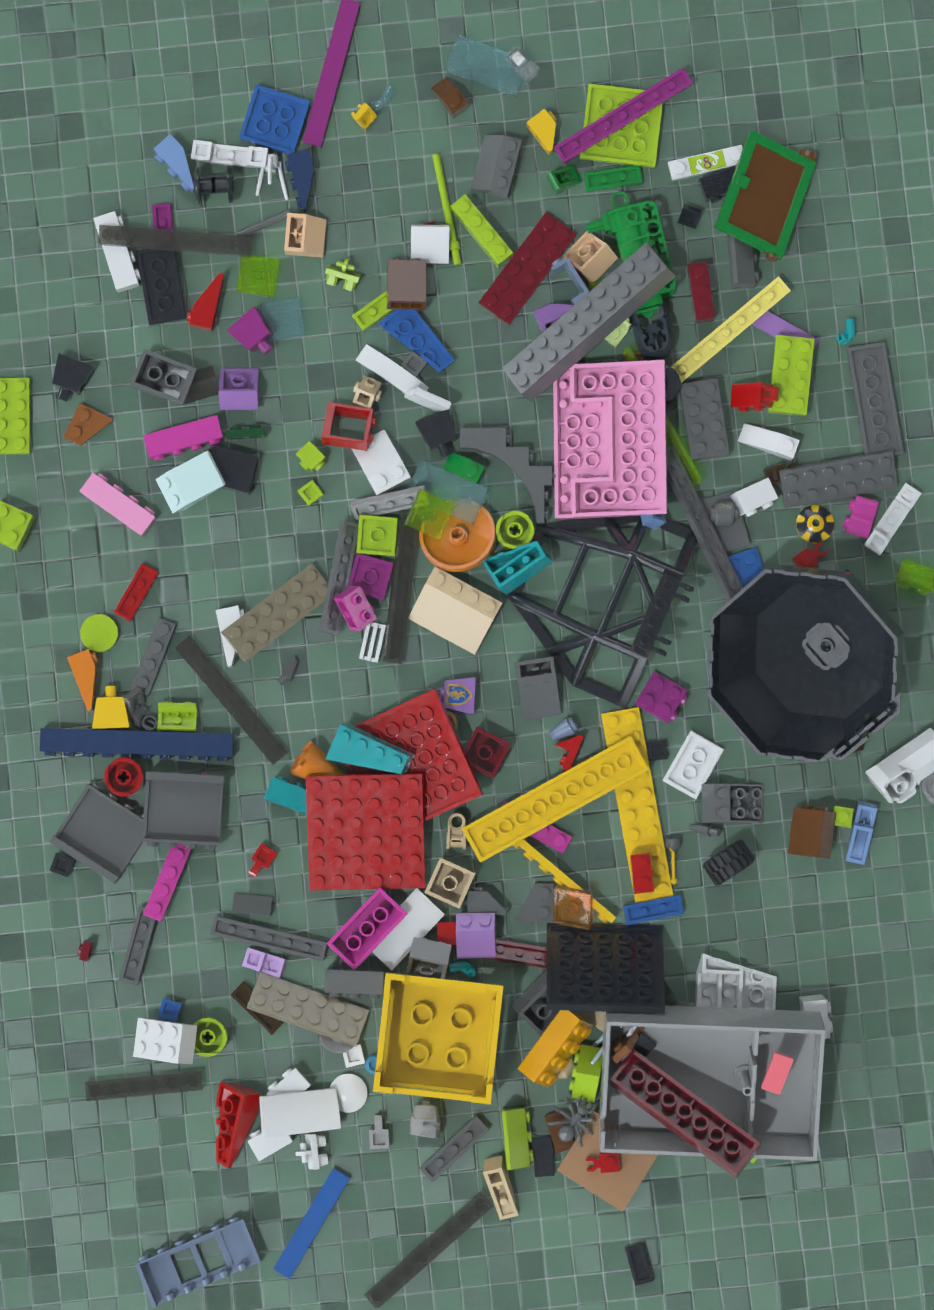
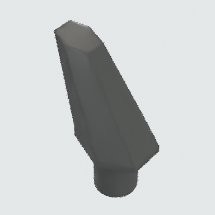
(288, 671)
(705, 829)

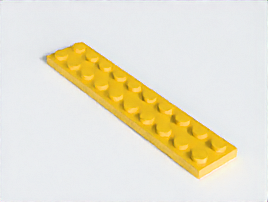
(555, 799)
(638, 805)

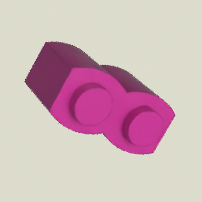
(860, 517)

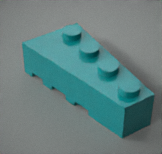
(366, 750)

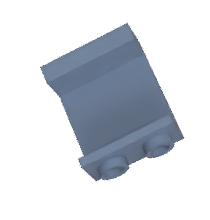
(565, 264)

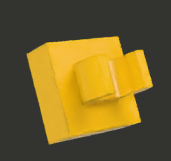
(364, 116)

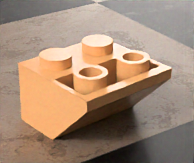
(305, 235)

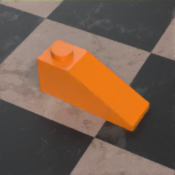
(85, 673)

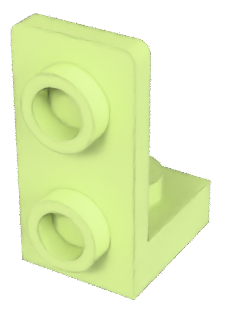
(618, 334)

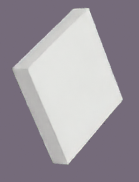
(430, 243)
(427, 399)

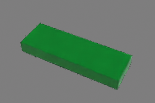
(613, 178)

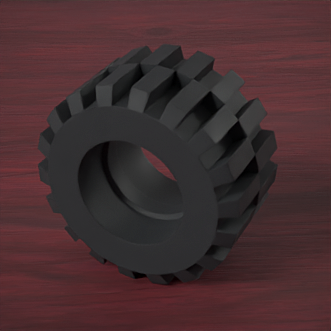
(728, 862)

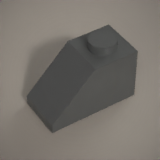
(482, 902)

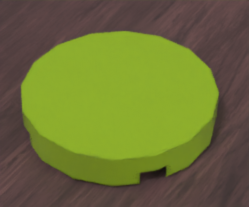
(99, 633)

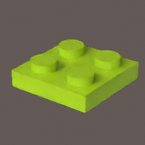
(376, 535)

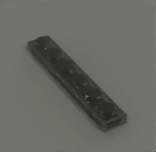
(143, 1085)

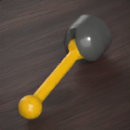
(673, 845)

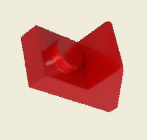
(572, 746)

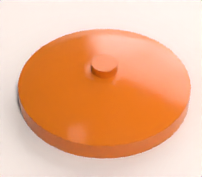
(461, 543)

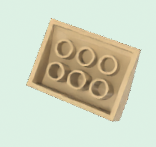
(455, 610)

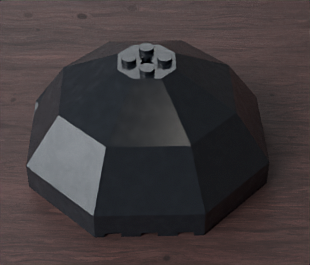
(782, 683)

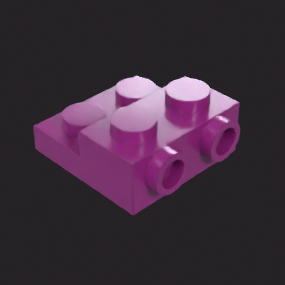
(661, 698)

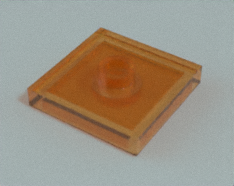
(572, 907)

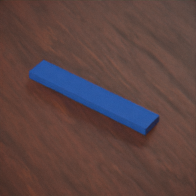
(311, 1223)

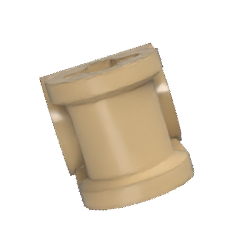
(456, 833)

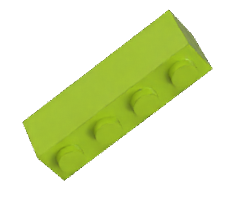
(481, 231)

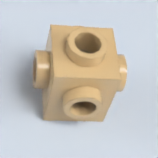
(367, 392)

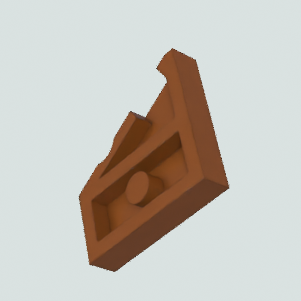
(85, 424)
(624, 1044)

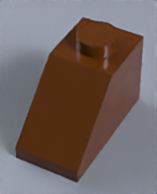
(450, 97)

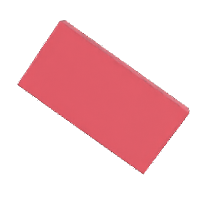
(777, 1072)

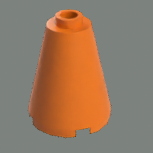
(313, 762)

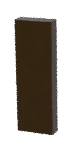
(242, 996)

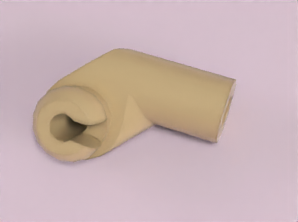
(565, 1073)

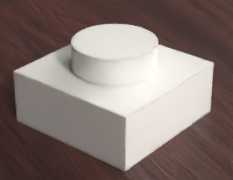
(354, 1056)

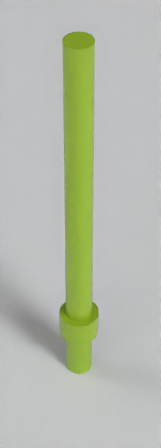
(454, 245)

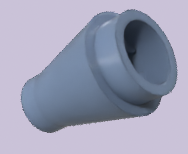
(564, 729)

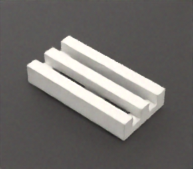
(369, 658)

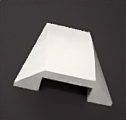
(733, 986)

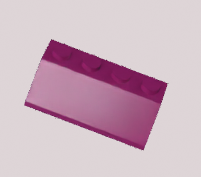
(367, 928)

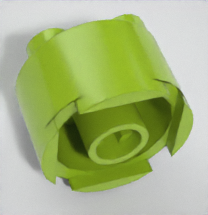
(509, 521)
(219, 1040)

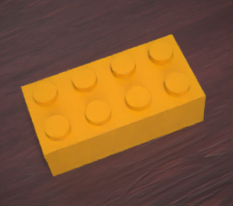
(555, 1047)

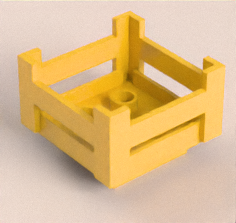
(438, 1038)

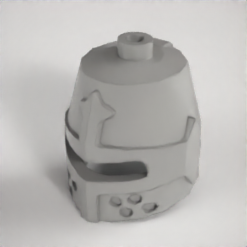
(425, 1120)

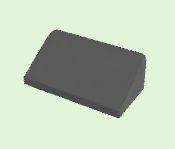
(252, 904)

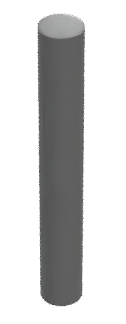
(264, 223)

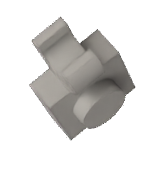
(379, 1137)

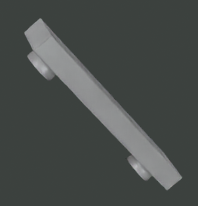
(385, 502)

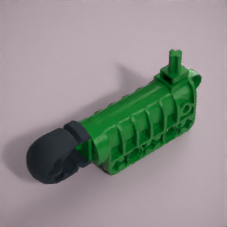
(631, 230)

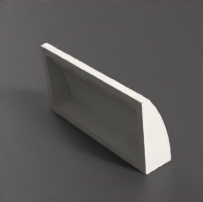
(299, 1112)

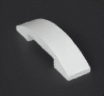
(229, 155)
(389, 370)
(892, 519)

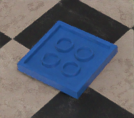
(274, 120)

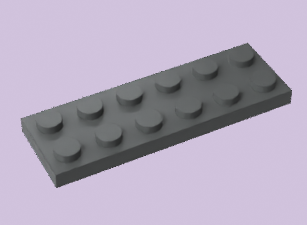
(874, 399)
(838, 479)

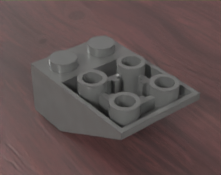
(538, 688)
(732, 803)

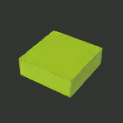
(310, 493)

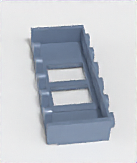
(162, 1278)

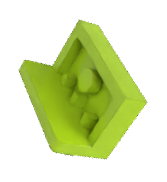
(177, 717)

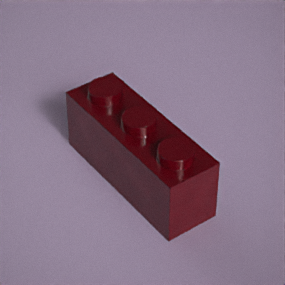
(700, 292)

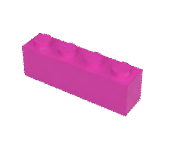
(183, 437)

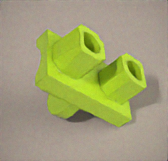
(334, 273)

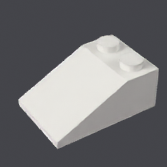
(382, 464)

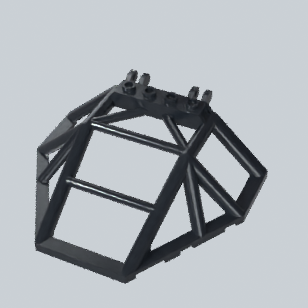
(589, 637)

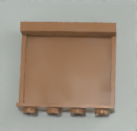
(612, 1187)

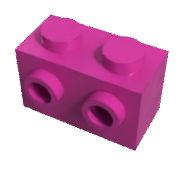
(355, 608)

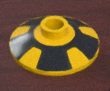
(808, 531)

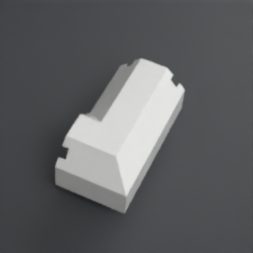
(903, 769)

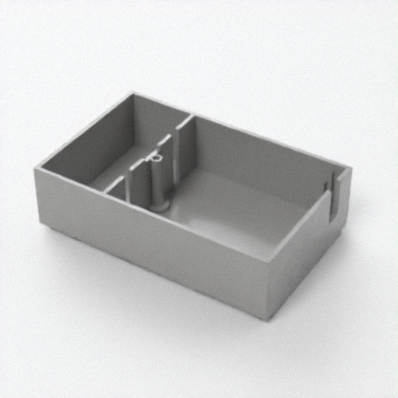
(723, 1062)

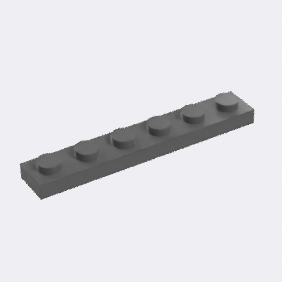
(339, 576)
(268, 938)

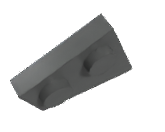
(538, 905)

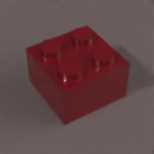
(486, 752)

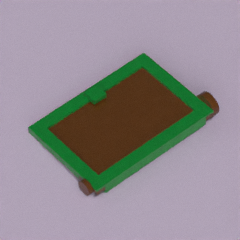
(766, 194)

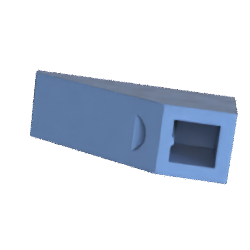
(173, 155)

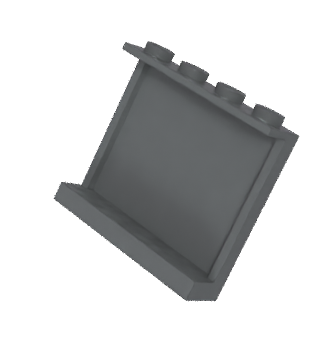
(182, 810)
(101, 833)

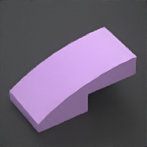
(264, 962)

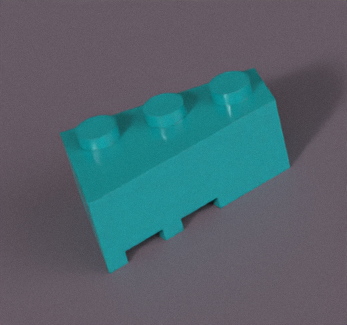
(517, 566)
(287, 794)

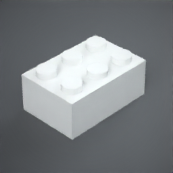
(165, 1041)

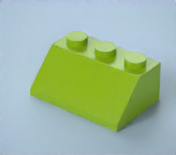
(517, 1138)

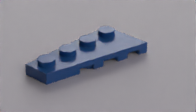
(416, 335)

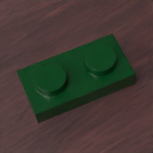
(238, 433)

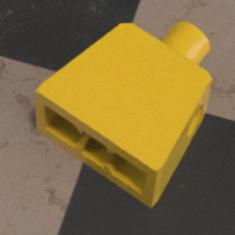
(111, 711)

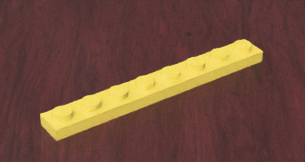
(731, 328)

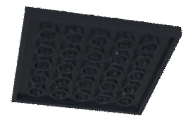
(605, 968)

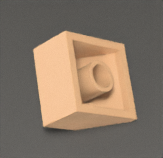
(590, 257)

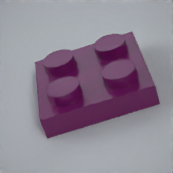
(371, 575)

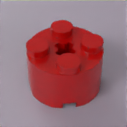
(117, 769)

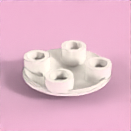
(350, 1092)

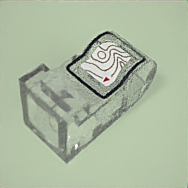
(522, 64)

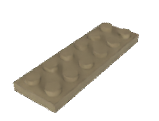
(277, 613)
(307, 1009)

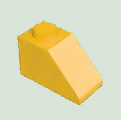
(543, 129)

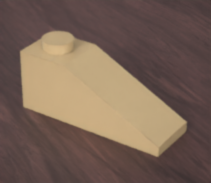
(500, 1187)

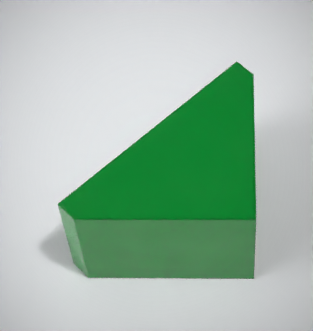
(564, 179)

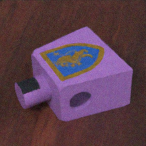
(459, 695)

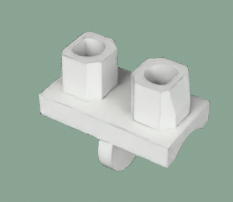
(309, 1151)

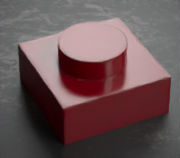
(85, 950)

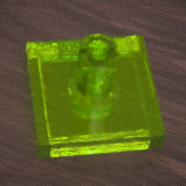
(258, 276)
(429, 514)

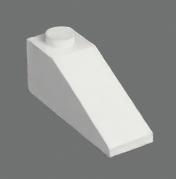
(769, 441)
(226, 618)

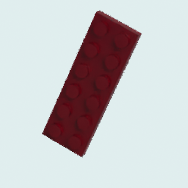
(527, 268)

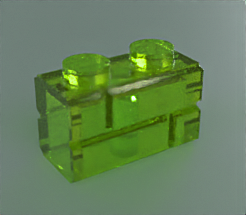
(915, 576)

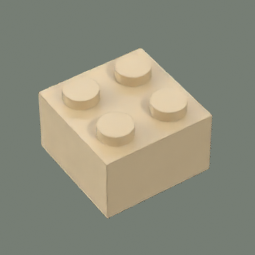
(449, 883)

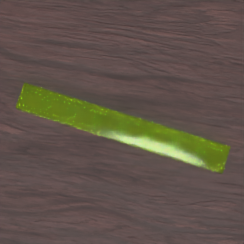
(672, 435)

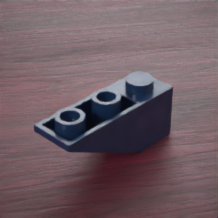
(303, 172)

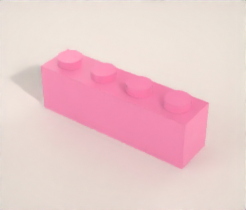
(117, 504)

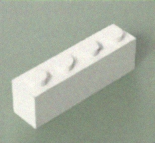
(119, 258)

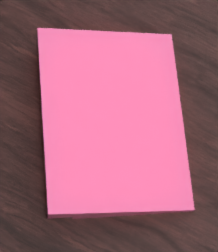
(610, 440)

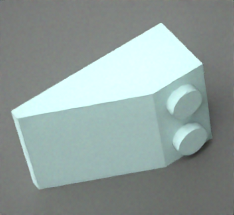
(190, 482)

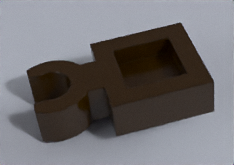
(773, 472)

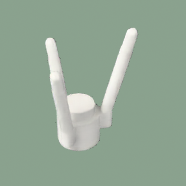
(271, 166)

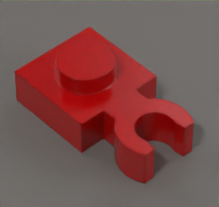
(808, 558)
(607, 1163)

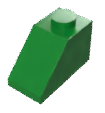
(464, 467)

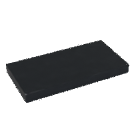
(161, 286)

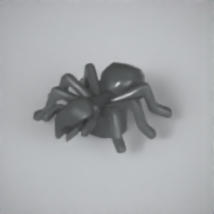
(572, 1123)

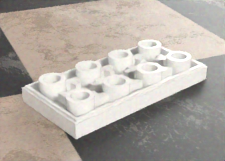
(419, 921)

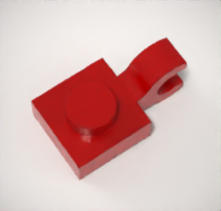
(263, 858)

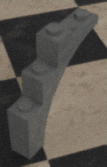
(493, 443)

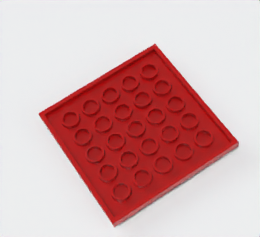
(427, 732)
(365, 831)

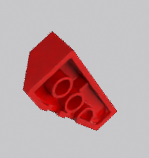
(237, 1111)

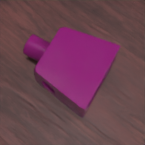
(252, 331)

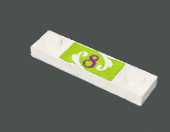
(704, 163)

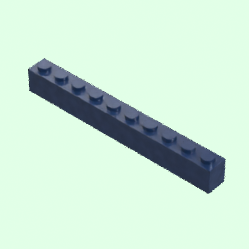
(136, 743)

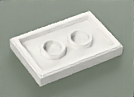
(693, 764)

